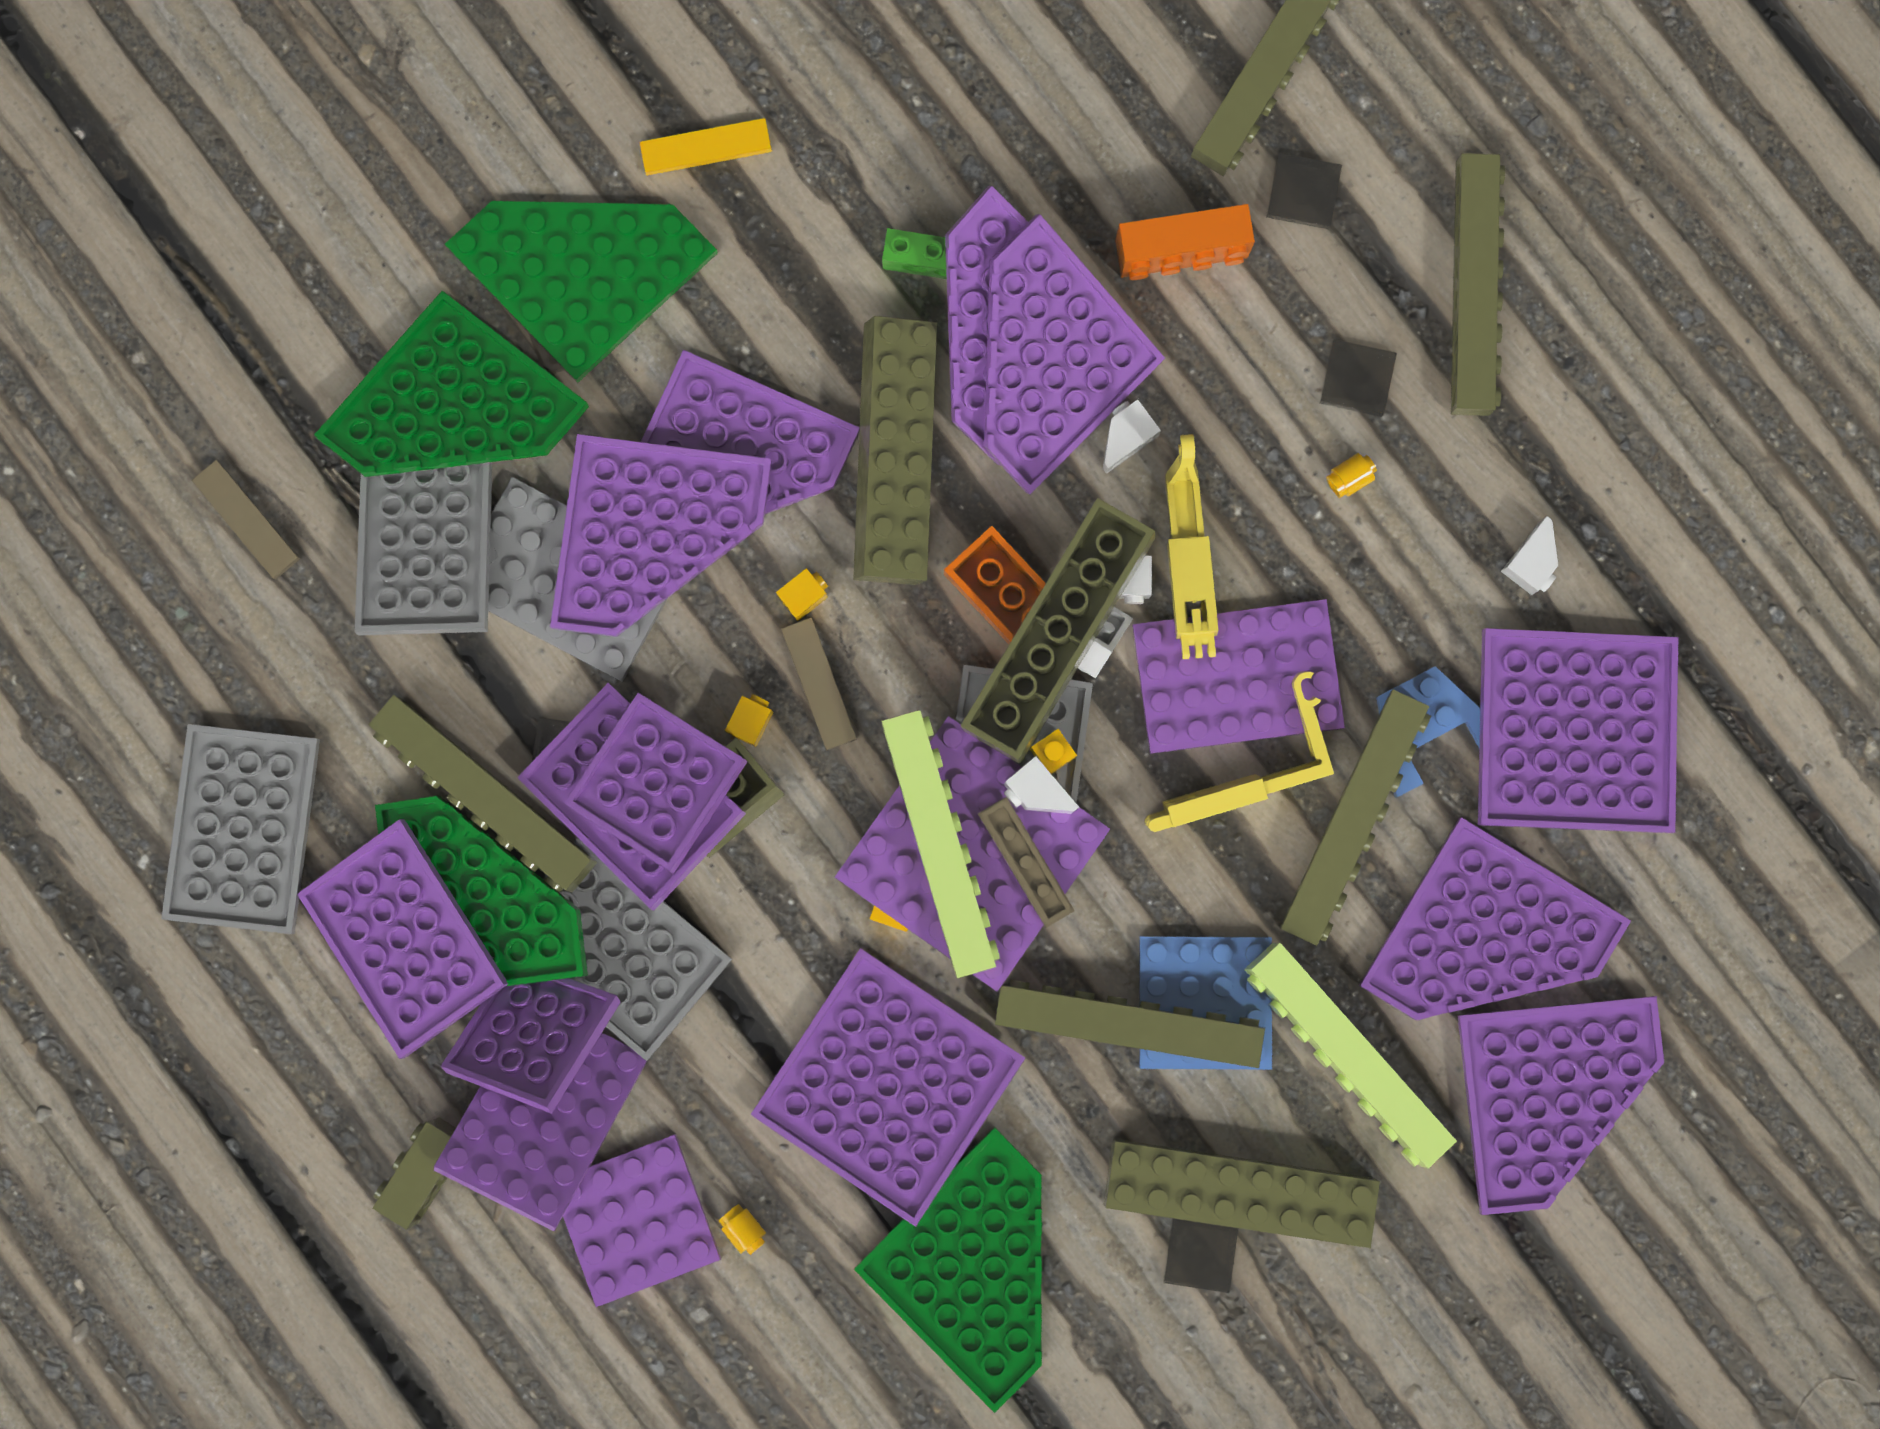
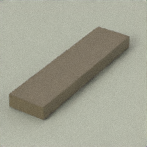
(245, 519)
(819, 684)
(1026, 862)

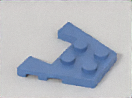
(1447, 708)

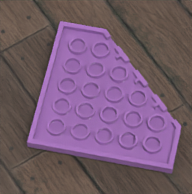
(969, 248)
(1054, 354)
(735, 415)
(647, 525)
(1489, 931)
(1550, 1090)

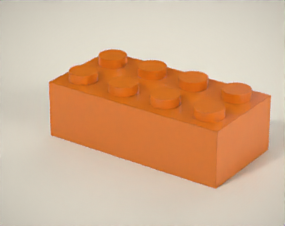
(1184, 242)
(996, 582)

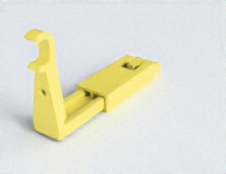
(1190, 555)
(1252, 787)

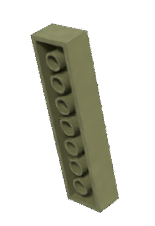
(895, 451)
(1058, 630)
(1241, 1193)

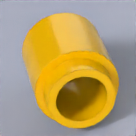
(1351, 475)
(742, 1230)

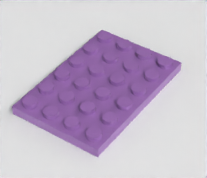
(1247, 685)
(560, 768)
(402, 939)
(537, 1157)

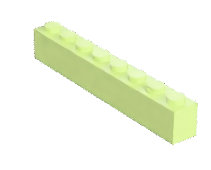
(939, 845)
(1350, 1056)

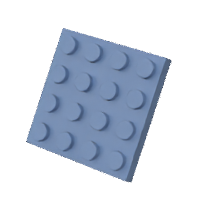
(1205, 977)

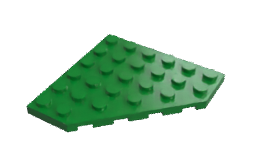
(581, 270)
(449, 400)
(516, 914)
(972, 1271)

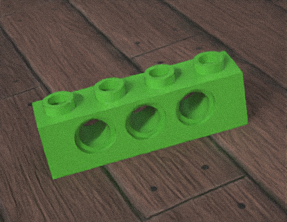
(915, 253)

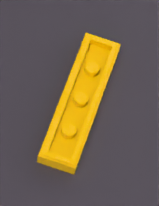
(705, 146)

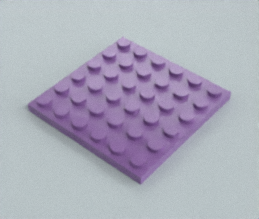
(1578, 731)
(891, 873)
(888, 1087)

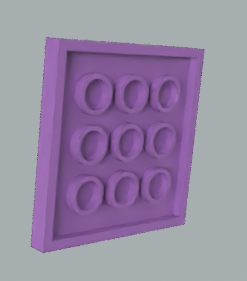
(655, 782)
(532, 1039)
(639, 1221)

